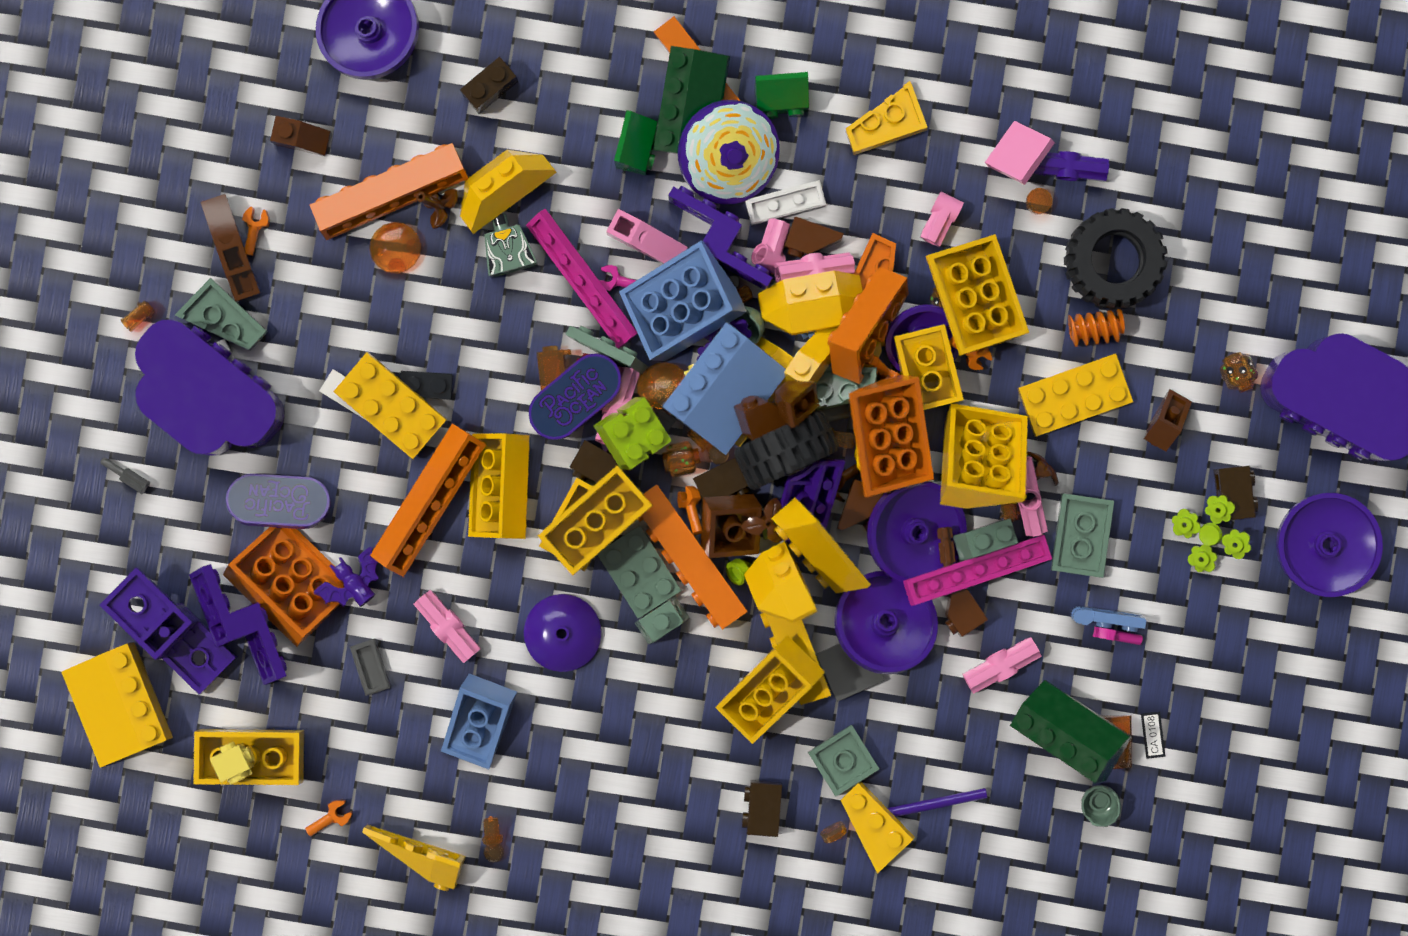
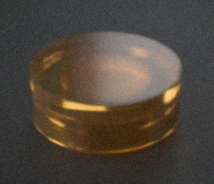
(1039, 201)
(833, 832)

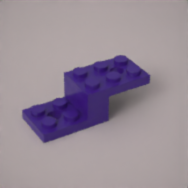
(721, 236)
(245, 622)
(167, 630)

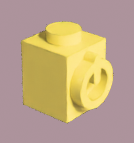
(233, 762)

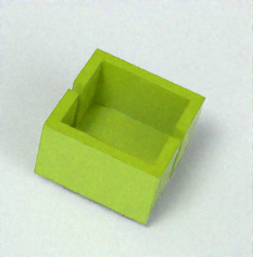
(633, 435)

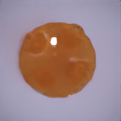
(395, 247)
(659, 383)

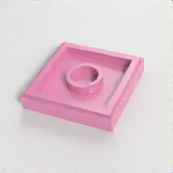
(1019, 152)

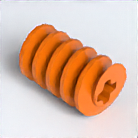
(1096, 327)

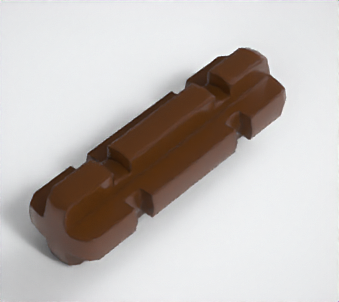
(946, 547)

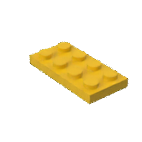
(1075, 395)
(390, 405)

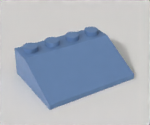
(681, 302)
(718, 381)

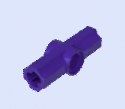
(1073, 166)

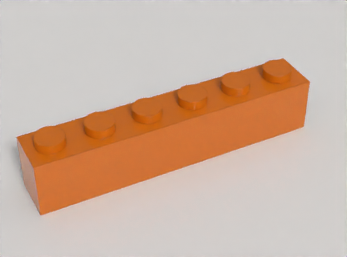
(388, 191)
(427, 500)
(692, 561)

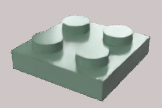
(843, 760)

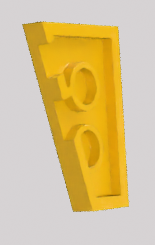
(890, 121)
(876, 826)

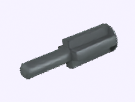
(127, 476)

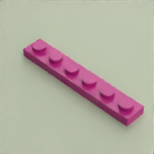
(581, 278)
(977, 570)

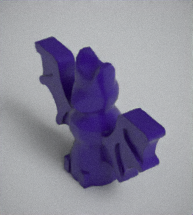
(354, 585)

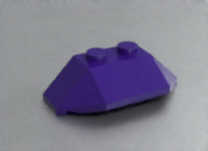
(815, 488)

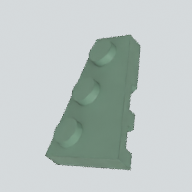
(606, 347)

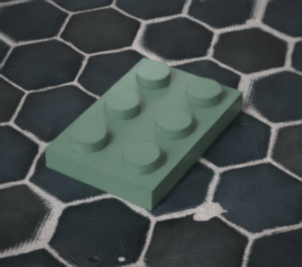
(1082, 535)
(639, 571)

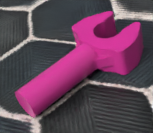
(617, 280)
(1115, 635)

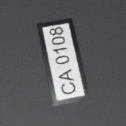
(1153, 735)

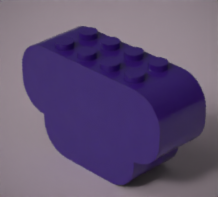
(201, 392)
(1344, 394)

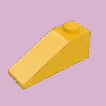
(811, 359)

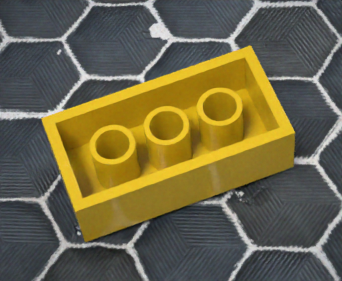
(595, 520)
(770, 689)
(276, 755)

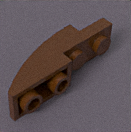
(230, 247)

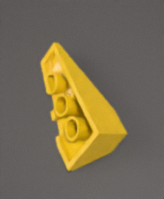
(429, 861)

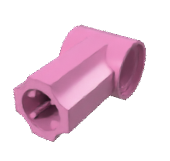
(943, 214)
(772, 245)

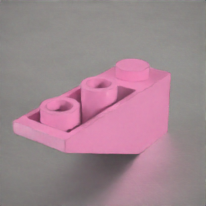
(643, 237)

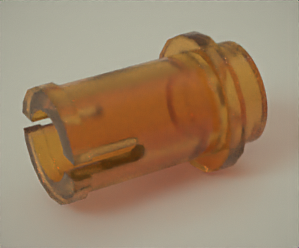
(138, 315)
(1010, 511)

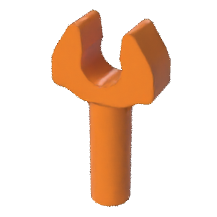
(254, 228)
(972, 360)
(883, 371)
(688, 500)
(331, 817)

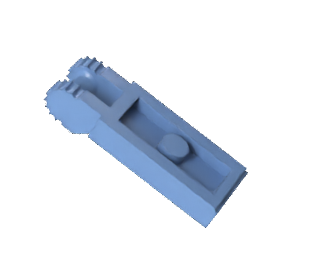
(1106, 618)

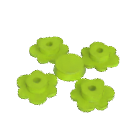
(1211, 534)

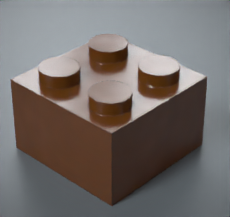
(722, 525)

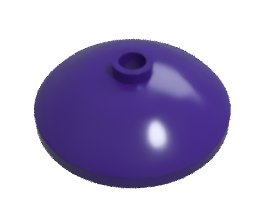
(913, 320)
(578, 621)

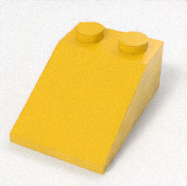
(930, 358)

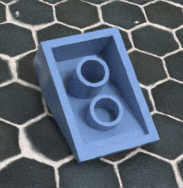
(478, 721)

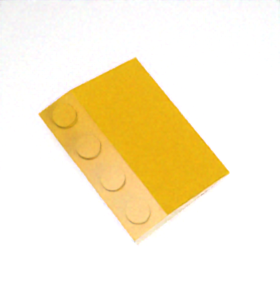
(977, 294)
(983, 457)
(117, 704)

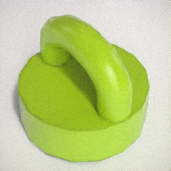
(736, 570)

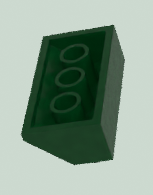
(691, 83)
(1071, 732)

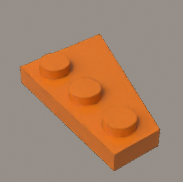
(877, 254)

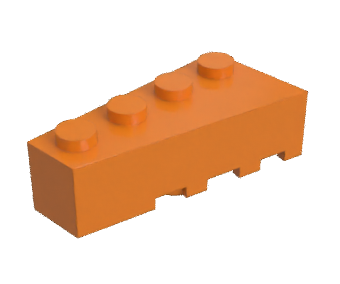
(866, 323)

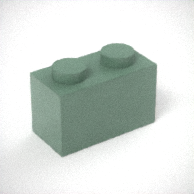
(985, 539)

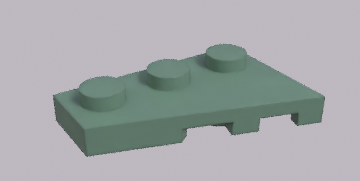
(220, 314)
(835, 390)

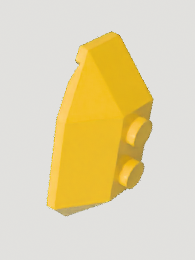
(501, 186)
(809, 301)
(779, 585)

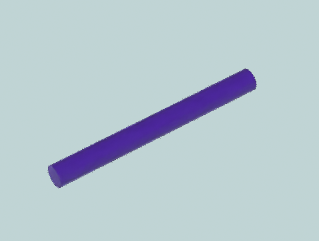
(938, 802)

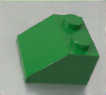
(782, 94)
(636, 144)

